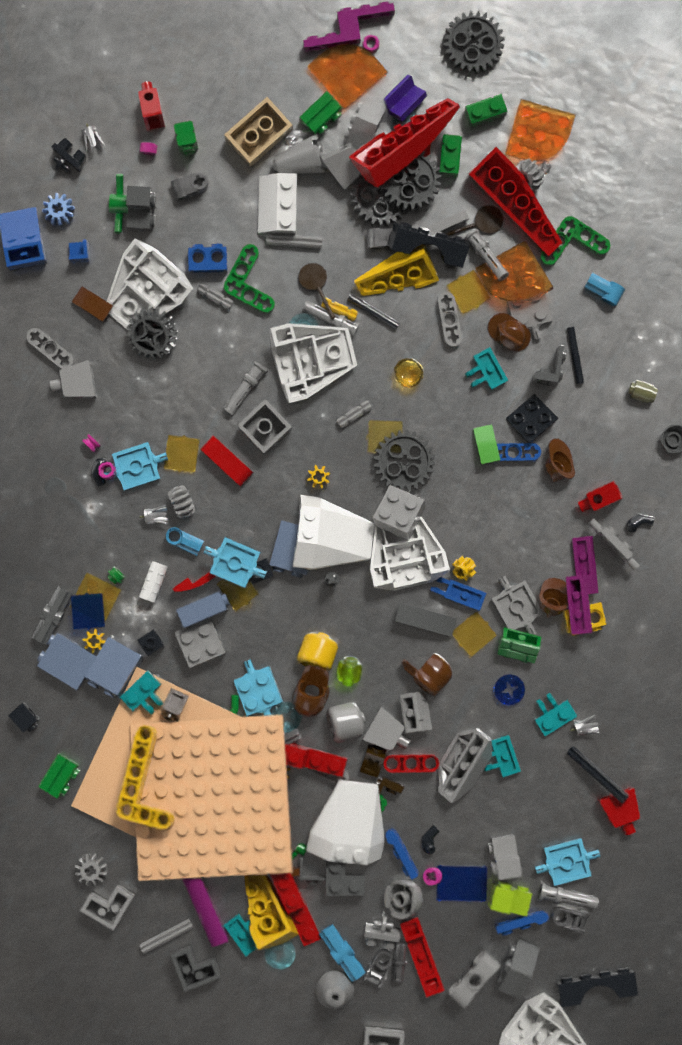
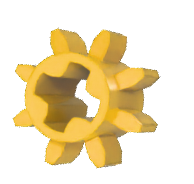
(321, 471)
(464, 568)
(90, 644)

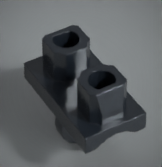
(75, 161)

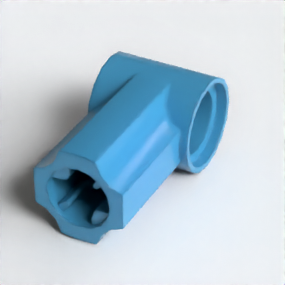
(608, 291)
(186, 542)

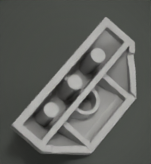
(463, 763)

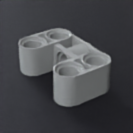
(484, 966)

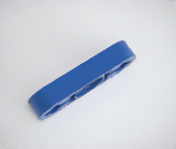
(518, 445)

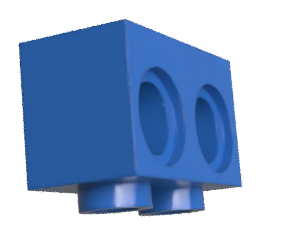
(207, 264)

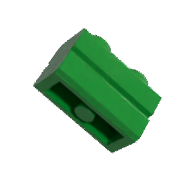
(485, 110)
(321, 114)
(186, 137)
(450, 155)
(519, 645)
(59, 775)

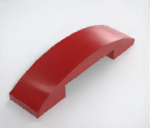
(187, 584)
(422, 957)

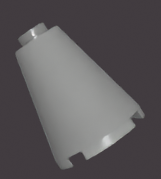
(301, 158)
(337, 983)

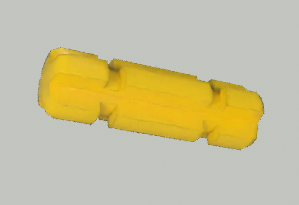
(340, 309)

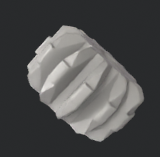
(531, 172)
(181, 501)
(95, 875)

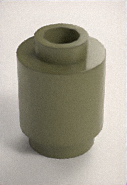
(643, 391)

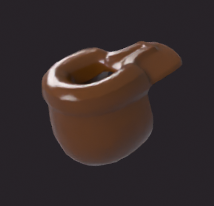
(433, 674)
(309, 705)

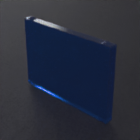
(462, 883)

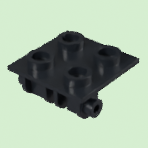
(532, 418)

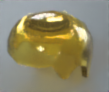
(408, 372)

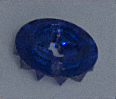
(517, 694)

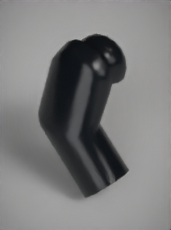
(95, 472)
(428, 840)

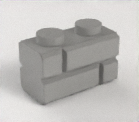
(415, 712)

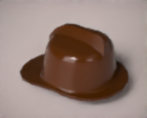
(509, 332)
(560, 461)
(553, 597)

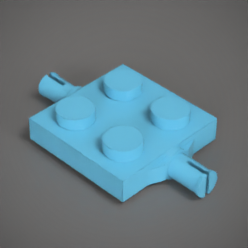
(137, 466)
(235, 562)
(258, 690)
(567, 861)

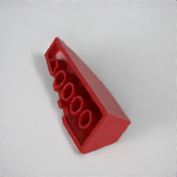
(392, 152)
(512, 193)

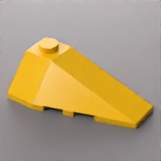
(399, 272)
(267, 913)

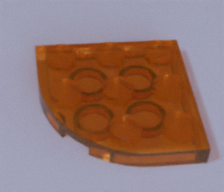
(347, 72)
(538, 131)
(525, 277)

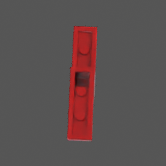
(303, 756)
(296, 907)

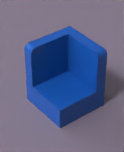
(79, 252)

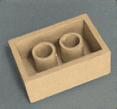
(258, 131)

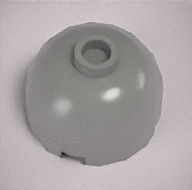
(403, 898)

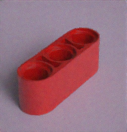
(226, 461)
(401, 763)

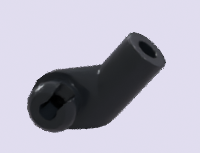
(637, 520)

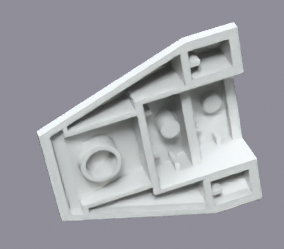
(146, 281)
(310, 357)
(330, 535)
(404, 562)
(349, 825)
(540, 1023)

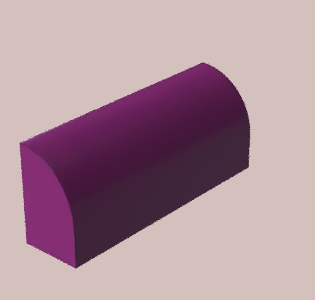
(206, 910)

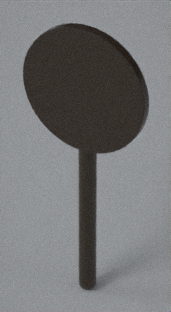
(487, 219)
(313, 277)

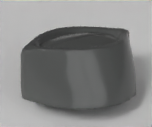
(672, 439)

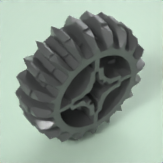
(156, 347)

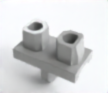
(383, 931)

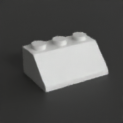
(277, 204)

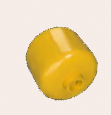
(317, 651)

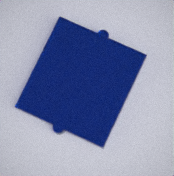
(88, 611)

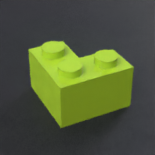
(510, 899)

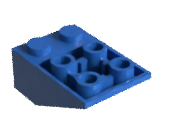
(22, 238)

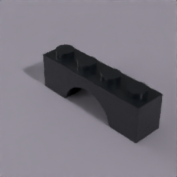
(405, 239)
(573, 990)

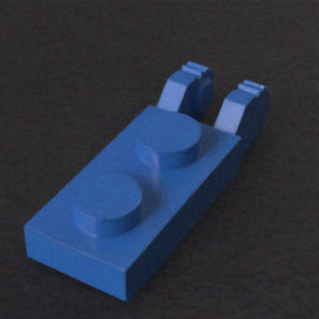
(461, 593)
(402, 853)
(522, 921)

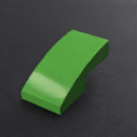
(486, 444)

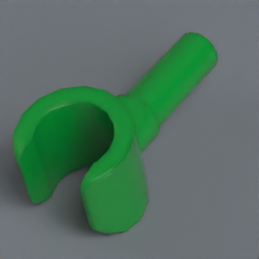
(300, 849)

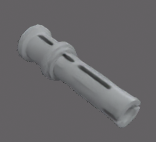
(480, 249)
(323, 315)
(250, 380)
(559, 895)

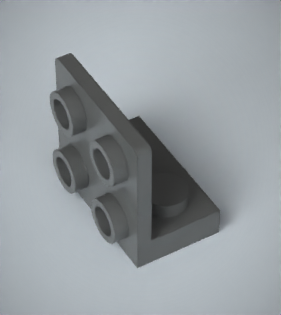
(545, 376)

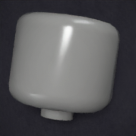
(345, 722)

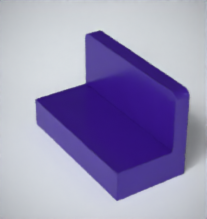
(404, 98)

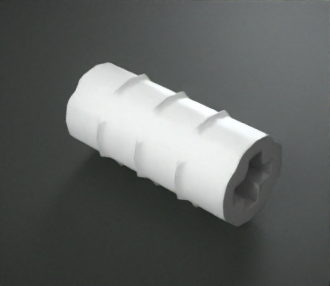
(153, 581)

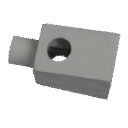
(341, 166)
(75, 381)
(386, 731)

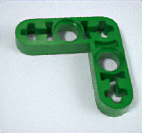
(575, 234)
(241, 279)

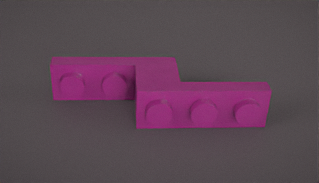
(349, 26)
(581, 585)

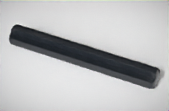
(597, 774)

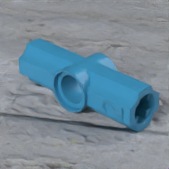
(342, 952)

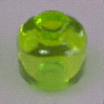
(349, 671)

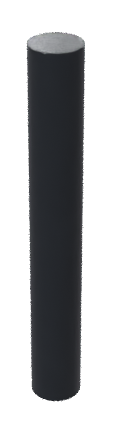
(372, 311)
(575, 355)

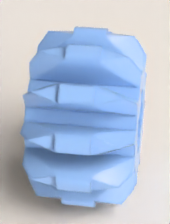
(57, 202)

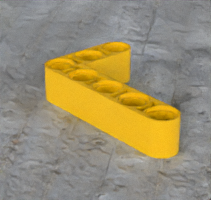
(139, 783)

